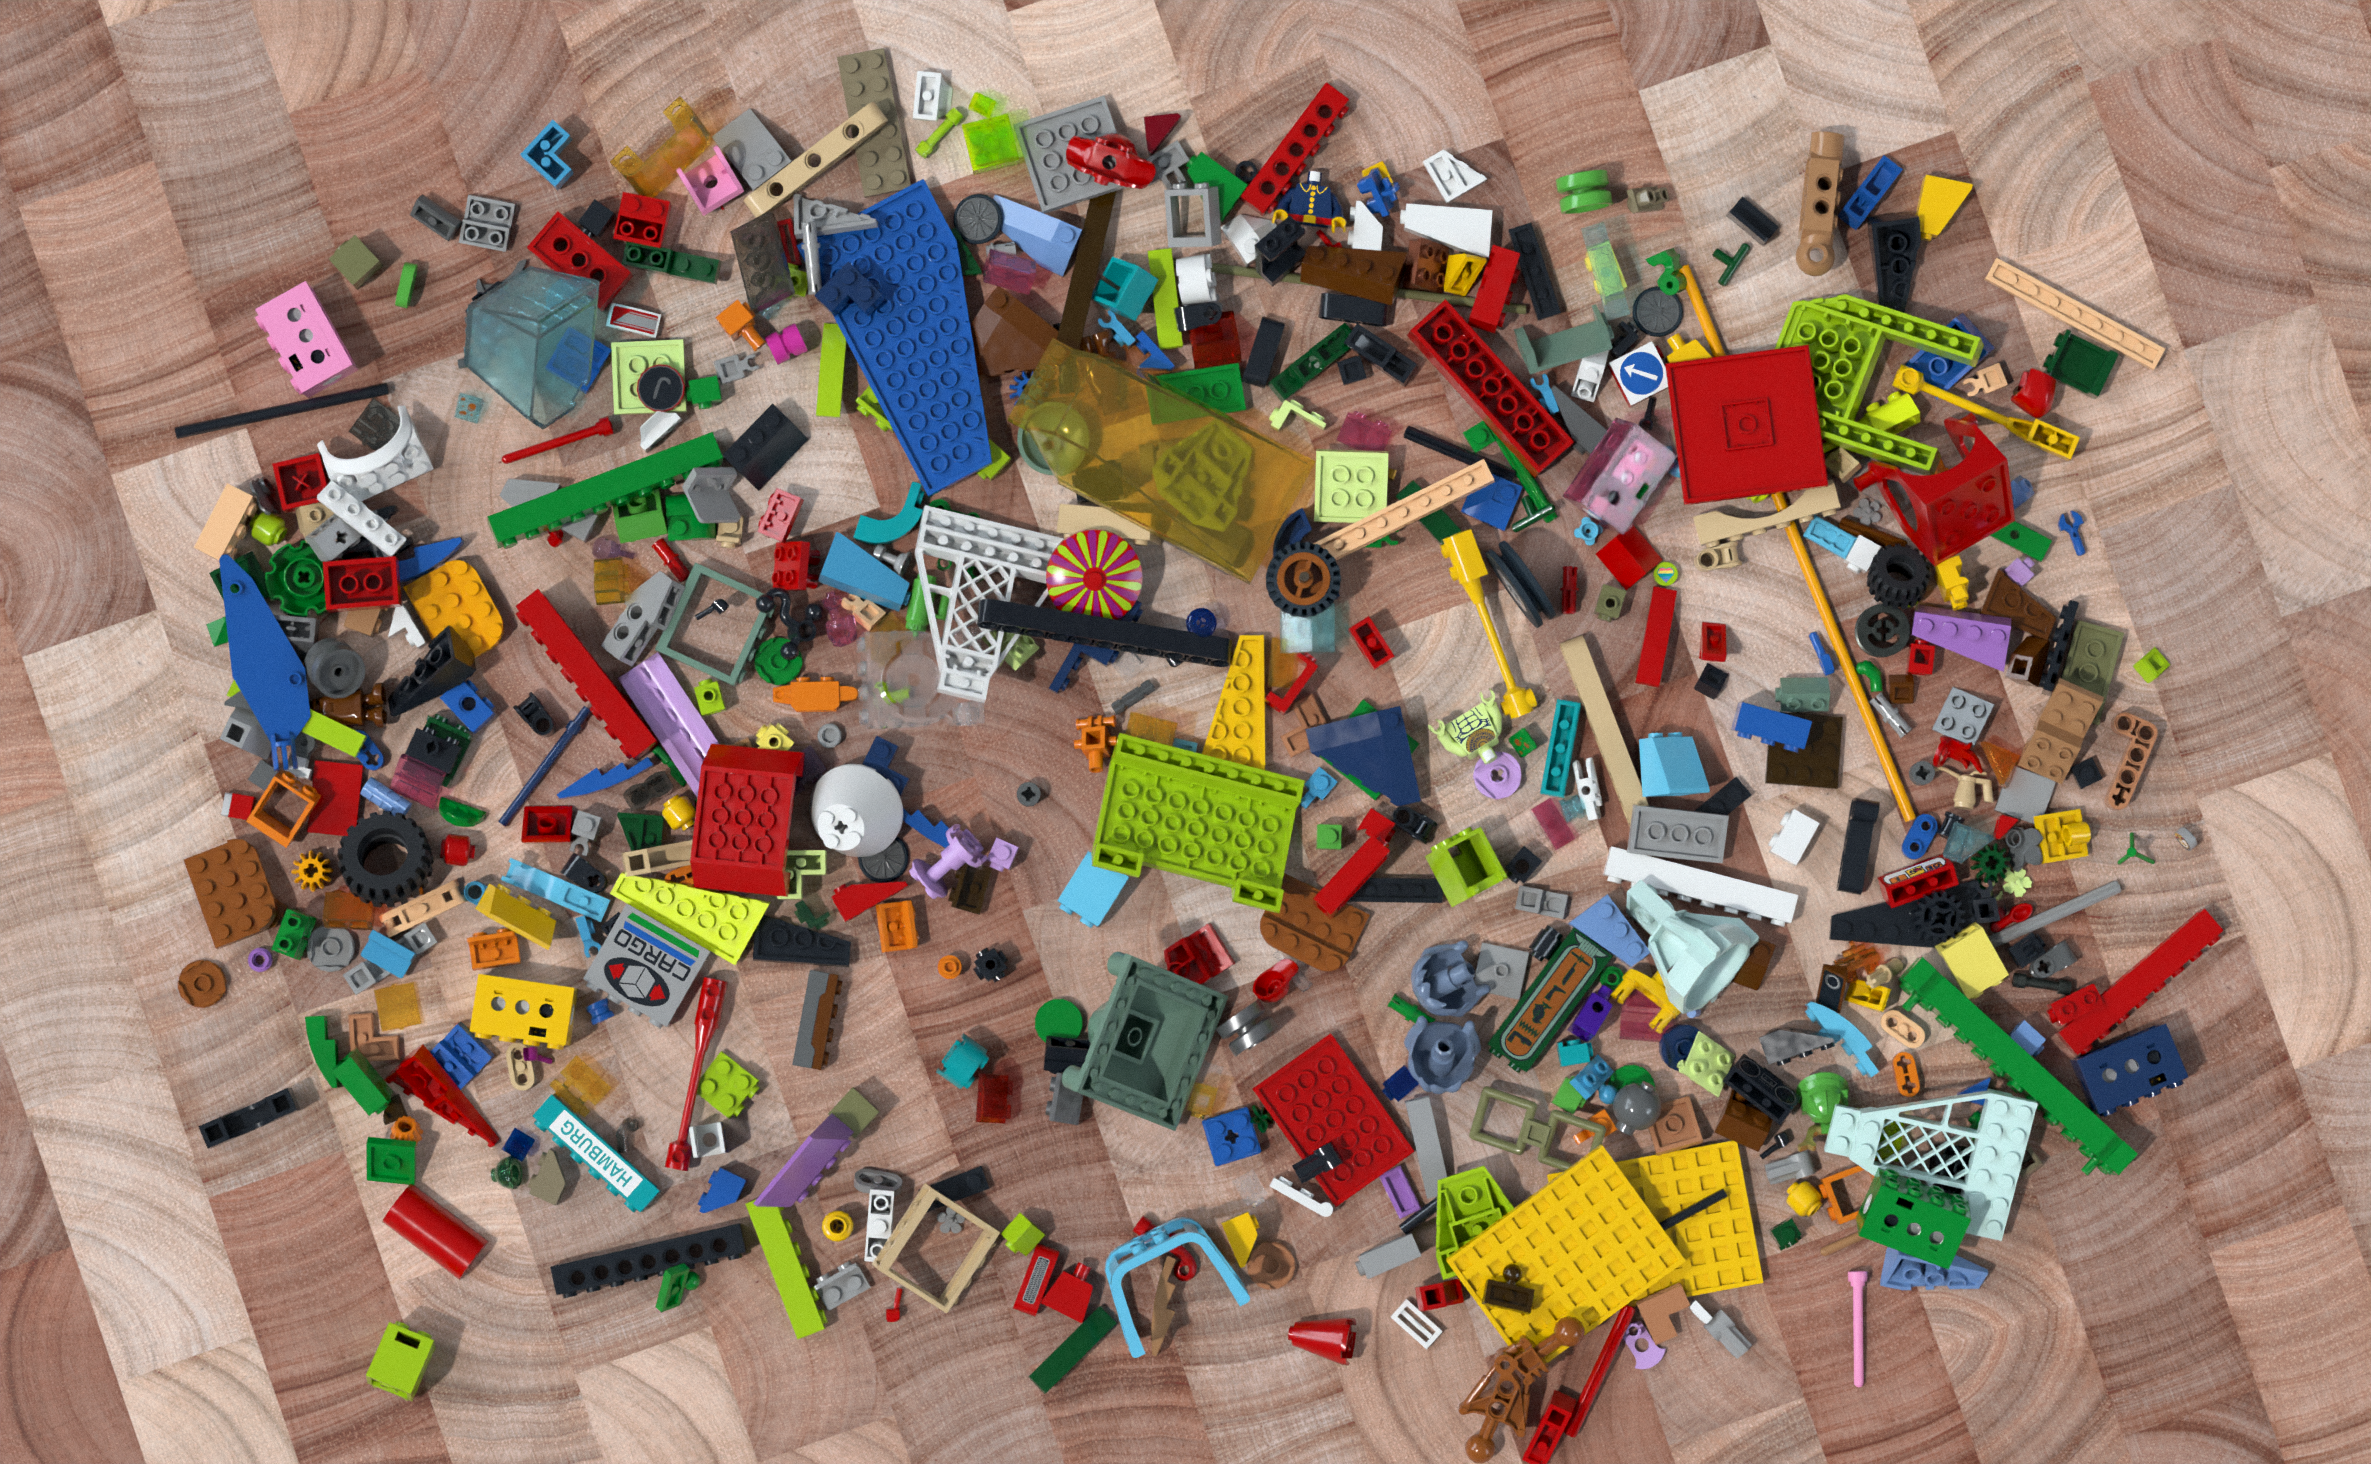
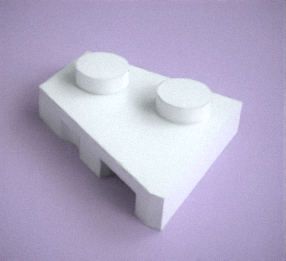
(1451, 175)

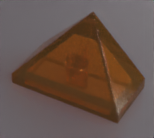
(2002, 762)

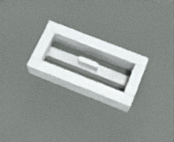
(1394, 1316)

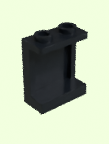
(1279, 251)

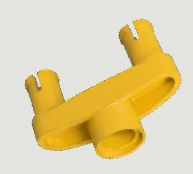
(1654, 990)

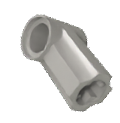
(1796, 1166)
(1724, 1330)

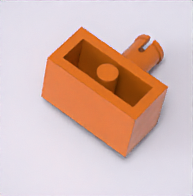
(739, 321)

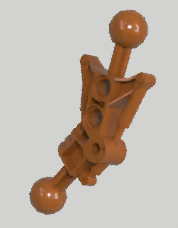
(1527, 1359)

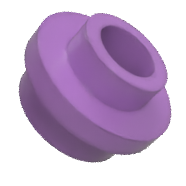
(253, 956)

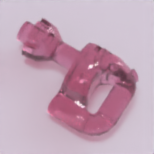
(838, 625)

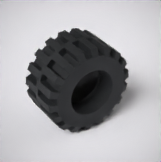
(1903, 561)

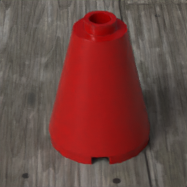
(1325, 1338)

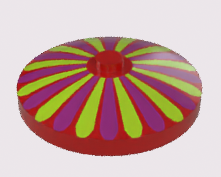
(1094, 574)

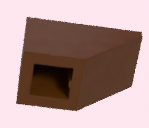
(2028, 661)

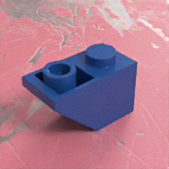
(724, 1190)

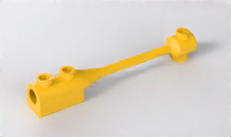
(2032, 432)
(1468, 569)

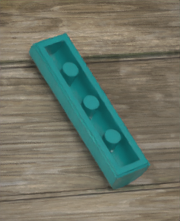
(1560, 748)

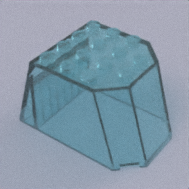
(534, 341)

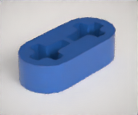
(374, 750)

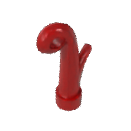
(1145, 1225)

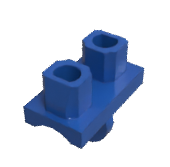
(1382, 191)

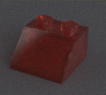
(1216, 343)
(993, 1097)

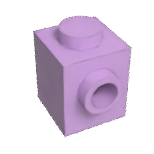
(1002, 855)

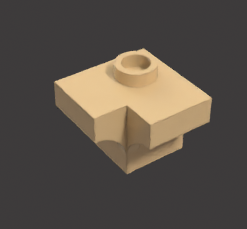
(311, 517)

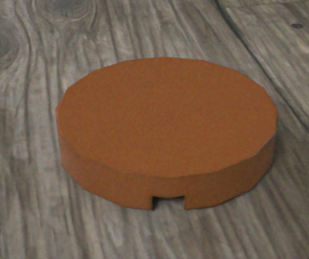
(202, 983)

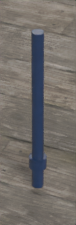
(573, 728)

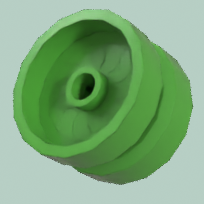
(1584, 192)

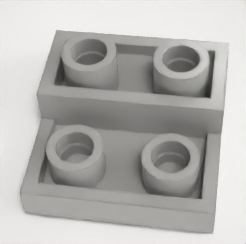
(487, 222)

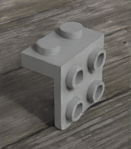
(710, 496)

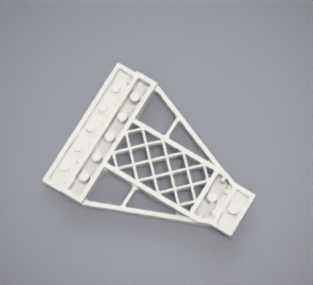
(985, 546)

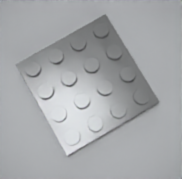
(1045, 147)

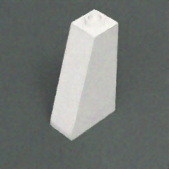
(1454, 227)

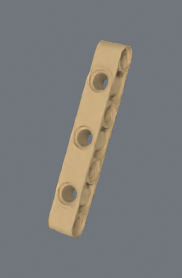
(830, 149)

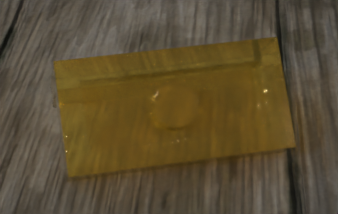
(1280, 666)

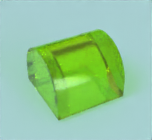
(982, 105)

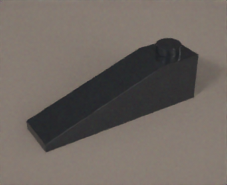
(1893, 249)

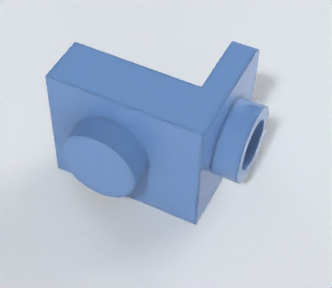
(2021, 491)

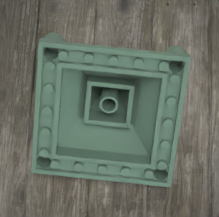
(1147, 1041)

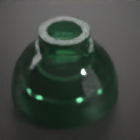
(508, 1173)

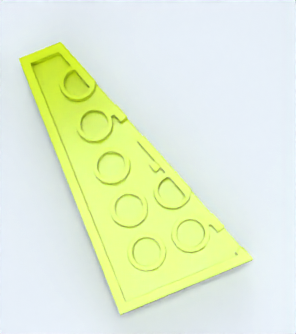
(705, 916)

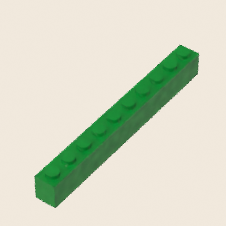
(603, 491)

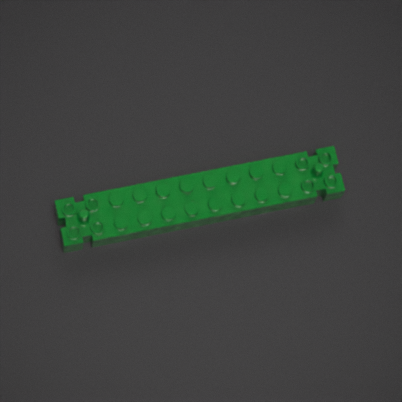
(2021, 1070)

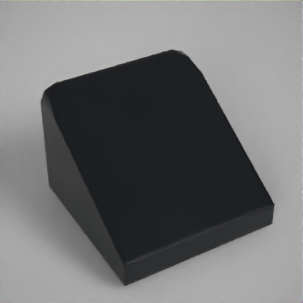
(1710, 681)

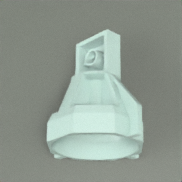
(1701, 947)

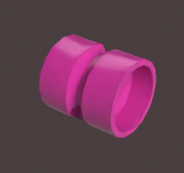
(785, 344)

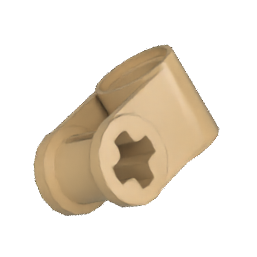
(1722, 556)

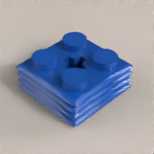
(1222, 1150)

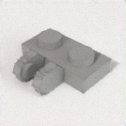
(1169, 161)

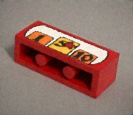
(1918, 879)

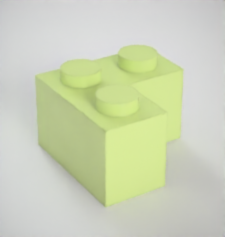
(801, 864)

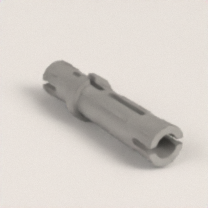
(811, 253)

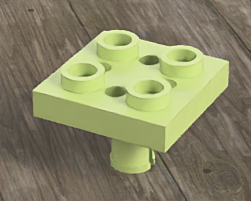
(1019, 653)

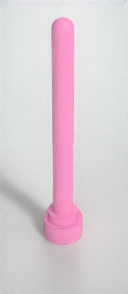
(1857, 1280)

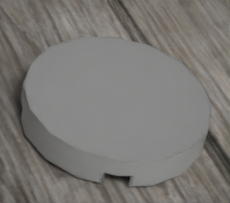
(330, 948)

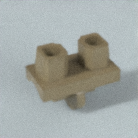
(1646, 199)

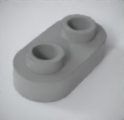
(873, 1179)

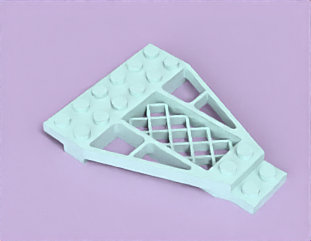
(1993, 1158)

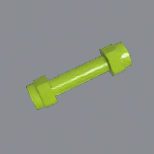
(953, 117)

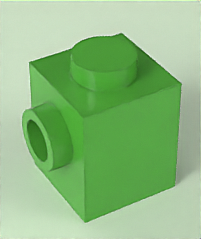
(1568, 1097)

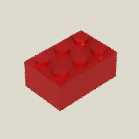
(362, 584)

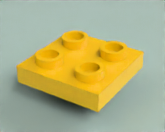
(2063, 835)

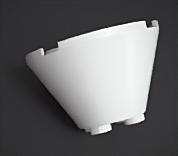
(856, 810)

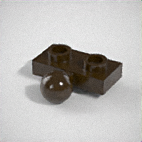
(1508, 1295)

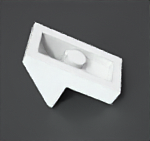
(403, 621)

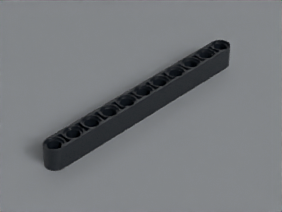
(1103, 633)

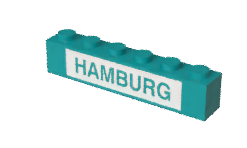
(596, 1153)

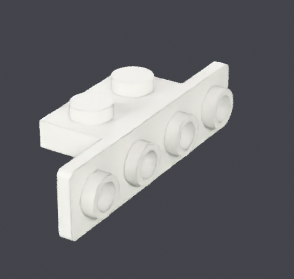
(361, 518)

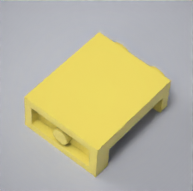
(1972, 961)

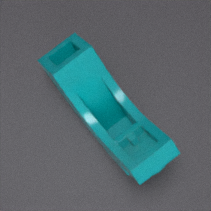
(894, 529)

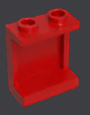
(1283, 705)

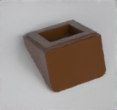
(1901, 689)

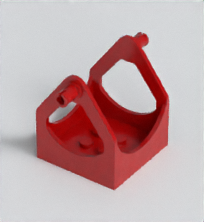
(1954, 505)

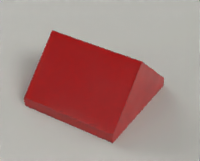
(1628, 557)
(547, 825)

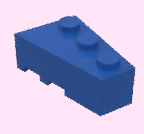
(1771, 726)

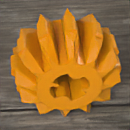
(317, 877)

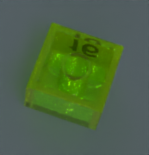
(990, 144)

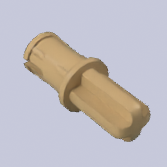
(1884, 973)

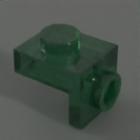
(804, 914)

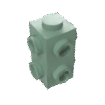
(1803, 694)

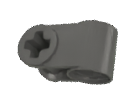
(2055, 958)

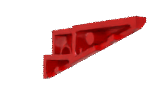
(428, 1081)

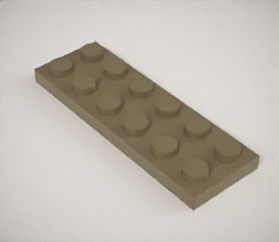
(882, 155)

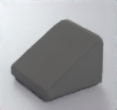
(262, 775)

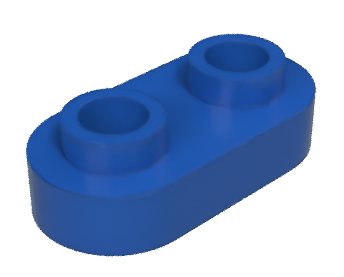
(1919, 836)

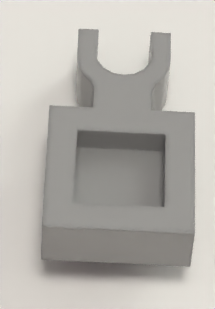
(731, 369)

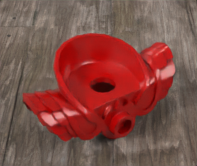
(1130, 169)

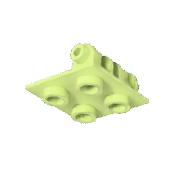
(1707, 1064)

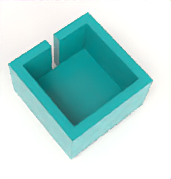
(1134, 288)

